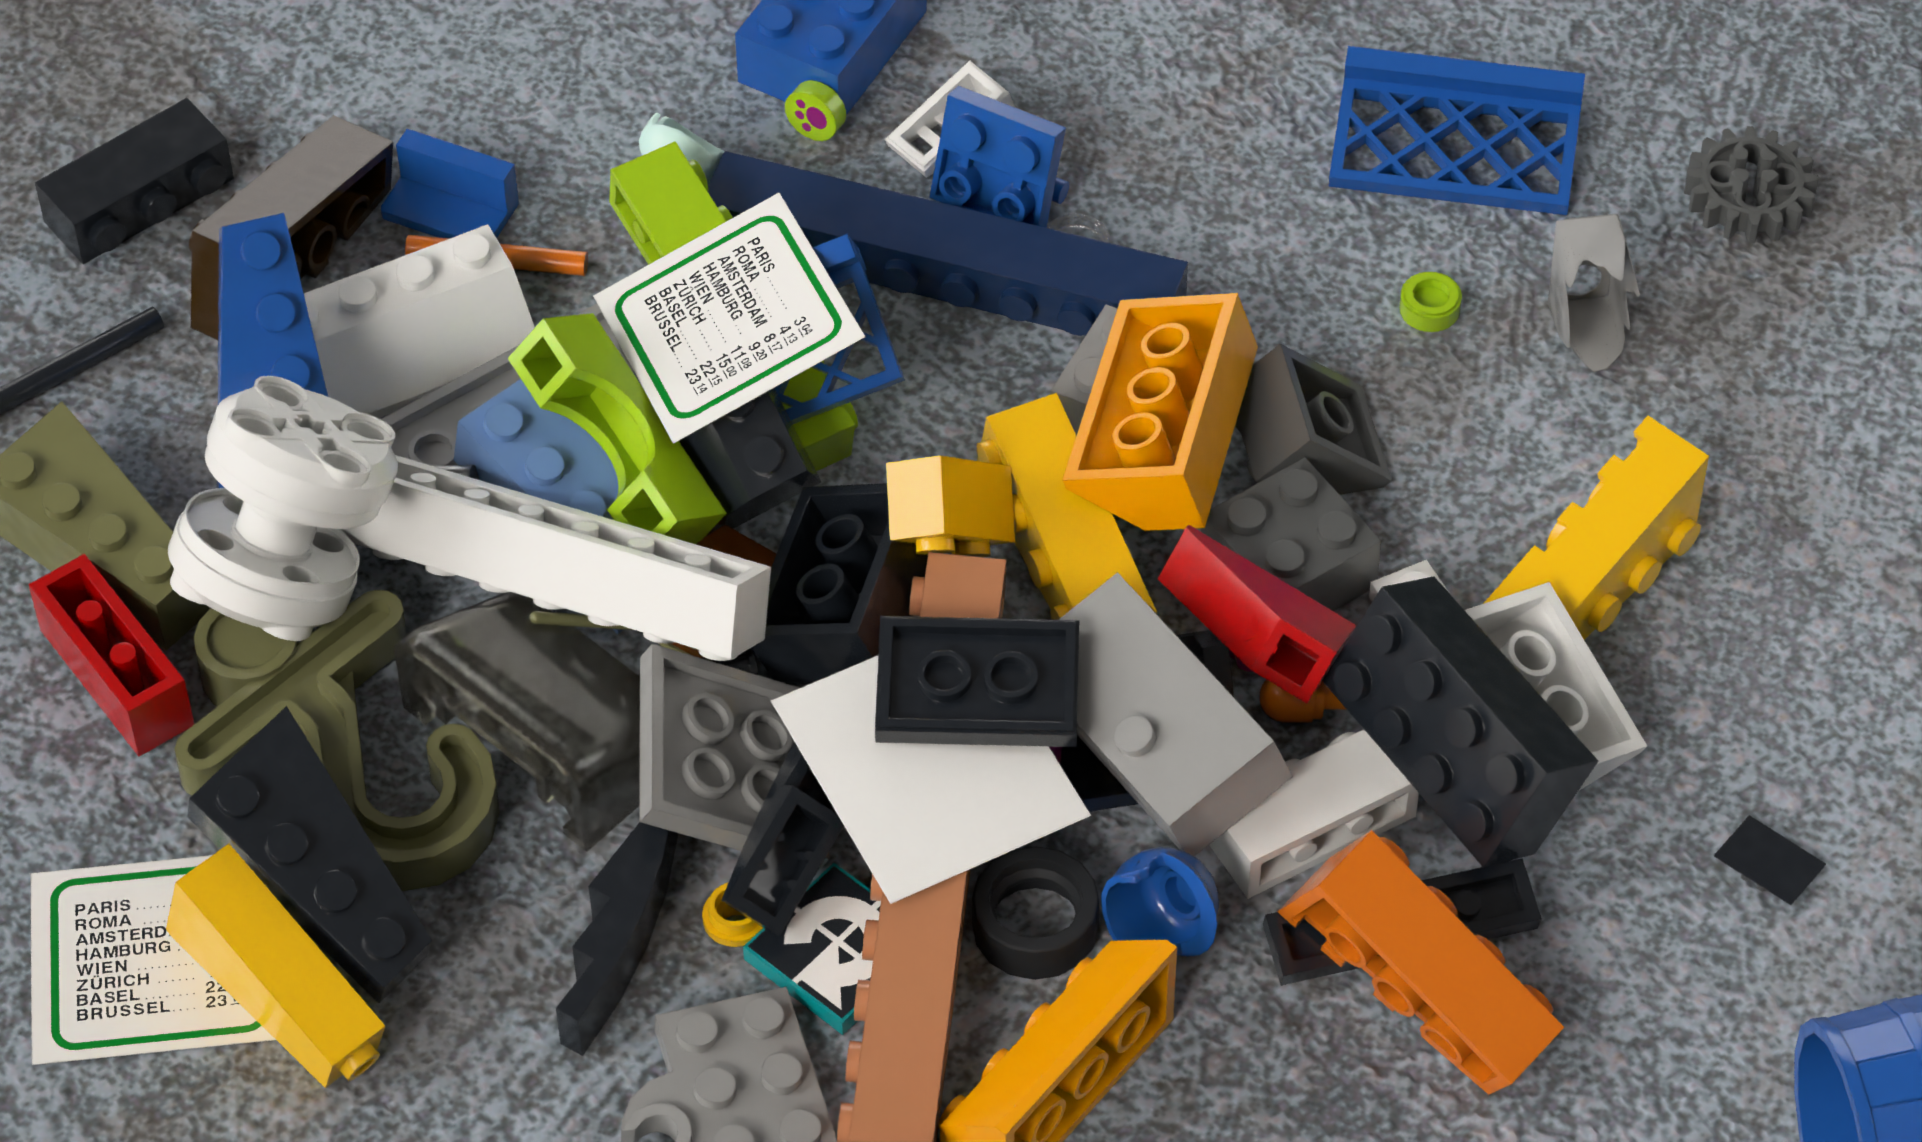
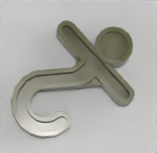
(259, 675)

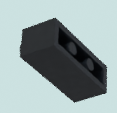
(134, 180)

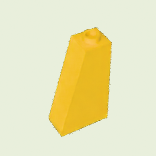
(273, 968)

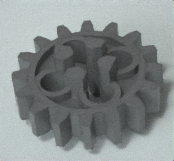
(1781, 185)

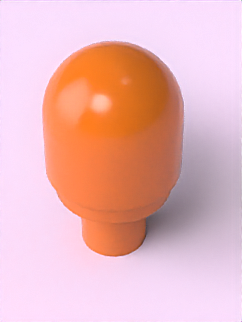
(1288, 709)

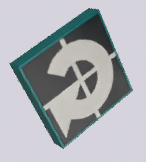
(821, 947)

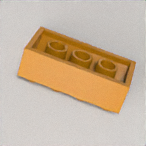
(1163, 409)
(1071, 1049)

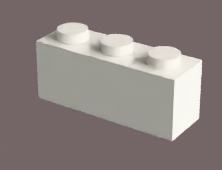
(1317, 813)

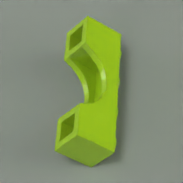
(582, 376)

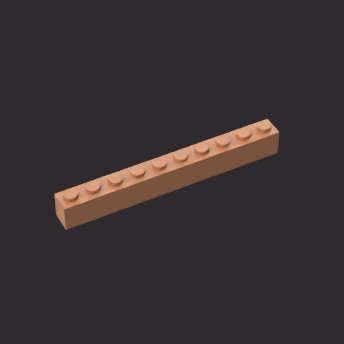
(916, 939)

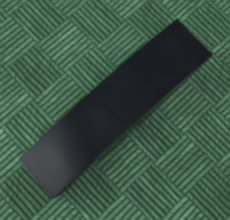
(783, 846)
(624, 914)

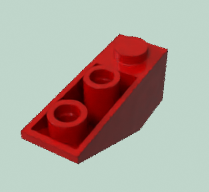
(1256, 614)

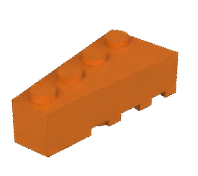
(1425, 961)

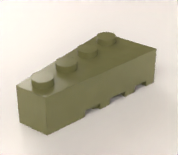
(71, 500)

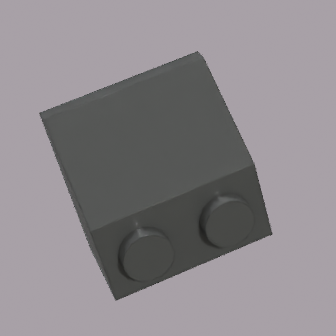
(1310, 412)

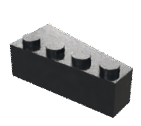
(312, 855)

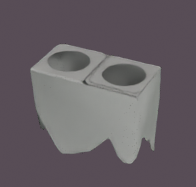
(1589, 321)

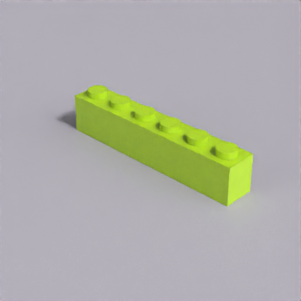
(667, 205)

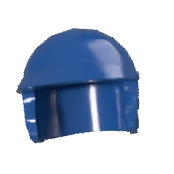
(1163, 897)

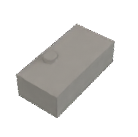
(1167, 721)

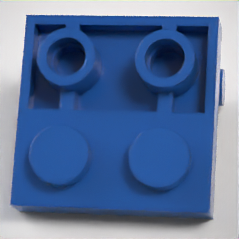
(998, 159)

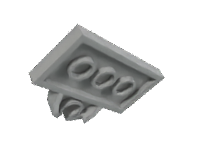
(732, 1076)

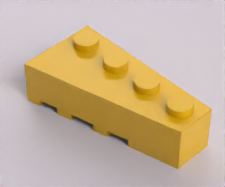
(1623, 533)
(1061, 536)

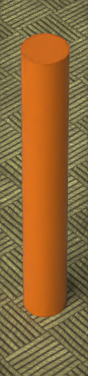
(523, 257)

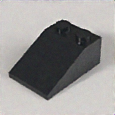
(751, 459)

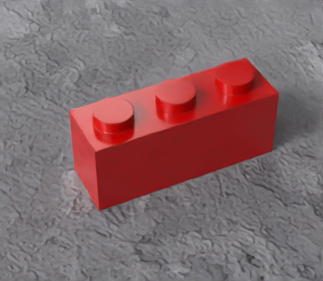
(112, 655)

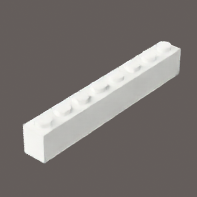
(571, 560)

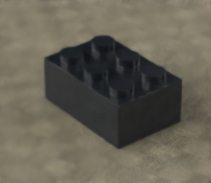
(835, 583)

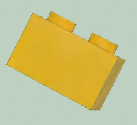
(950, 505)

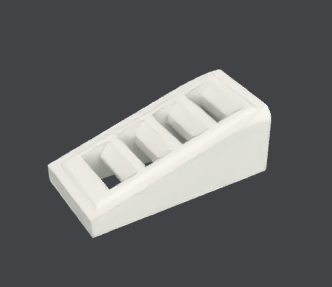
(932, 113)

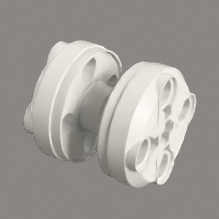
(292, 480)

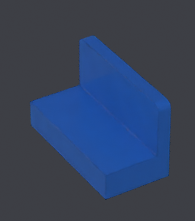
(449, 188)

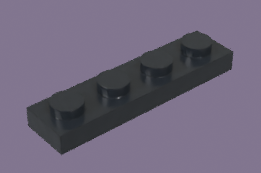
(1487, 900)

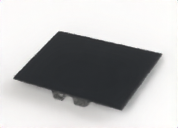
(1769, 860)

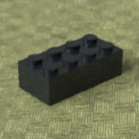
(1459, 721)

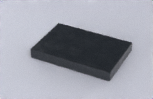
(977, 681)

